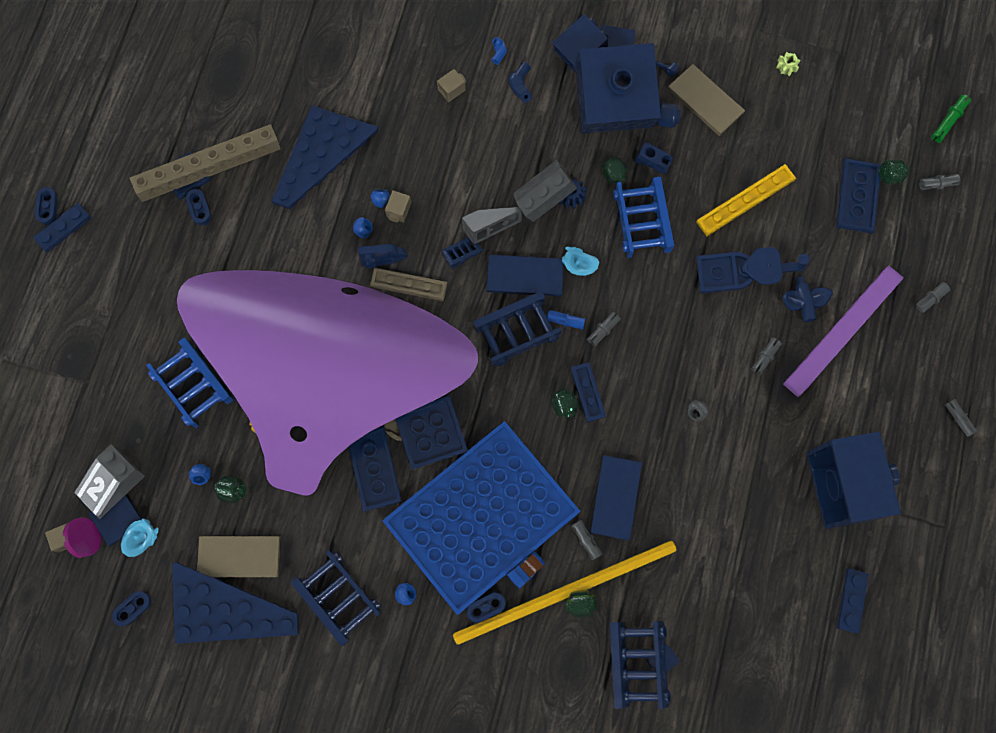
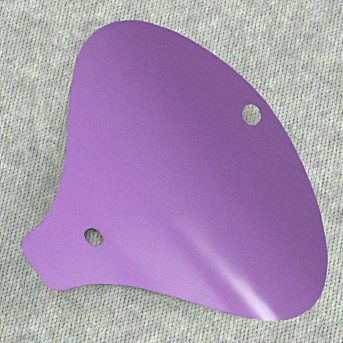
(319, 361)

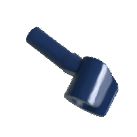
(670, 70)

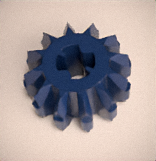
(577, 197)

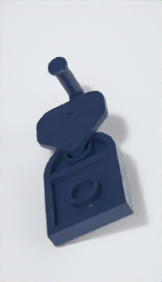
(724, 270)

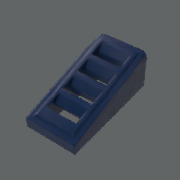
(453, 263)

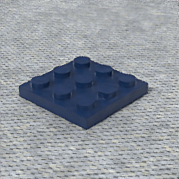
(431, 433)

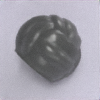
(697, 410)

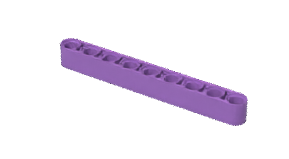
(843, 331)

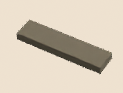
(408, 284)

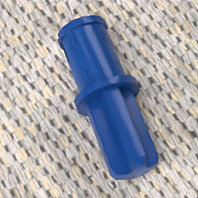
(566, 319)

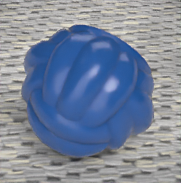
(380, 197)
(362, 227)
(199, 474)
(405, 594)

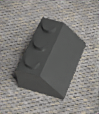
(544, 191)

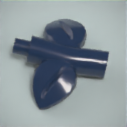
(806, 299)

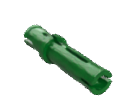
(954, 113)

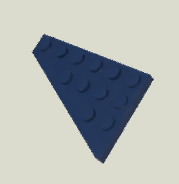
(320, 148)
(217, 611)

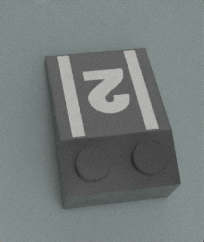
(108, 481)

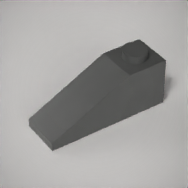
(489, 222)

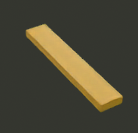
(745, 200)

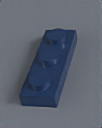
(62, 227)
(588, 392)
(852, 601)

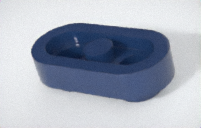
(46, 207)
(199, 208)
(132, 607)
(486, 607)

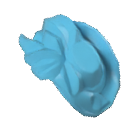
(579, 262)
(138, 538)

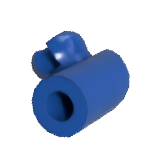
(500, 49)

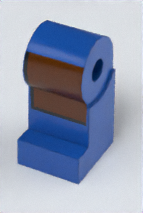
(526, 570)

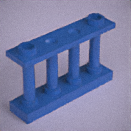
(658, 206)
(196, 366)

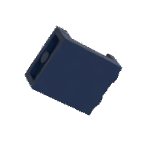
(580, 35)

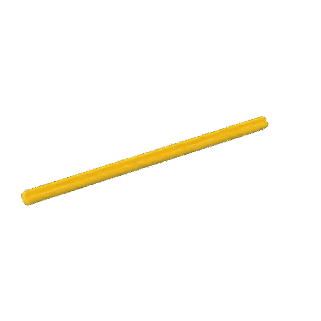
(564, 592)

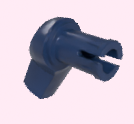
(517, 84)

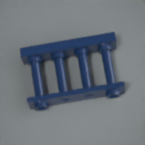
(518, 310)
(316, 601)
(622, 675)

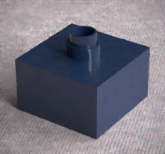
(617, 88)
(854, 480)

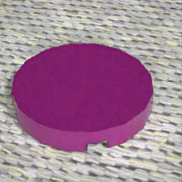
(81, 537)

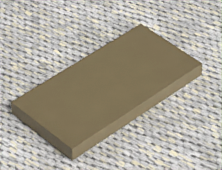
(706, 100)
(239, 556)

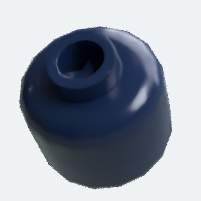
(669, 114)

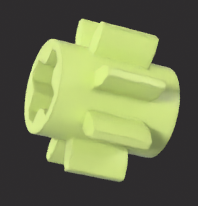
(788, 63)

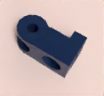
(654, 158)

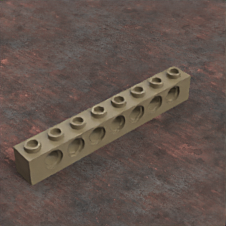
(205, 163)

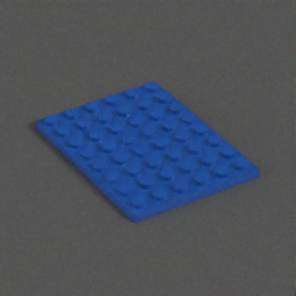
(481, 517)

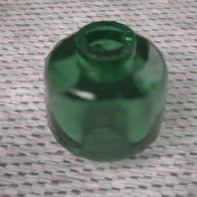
(614, 170)
(893, 171)
(564, 403)
(230, 489)
(581, 604)

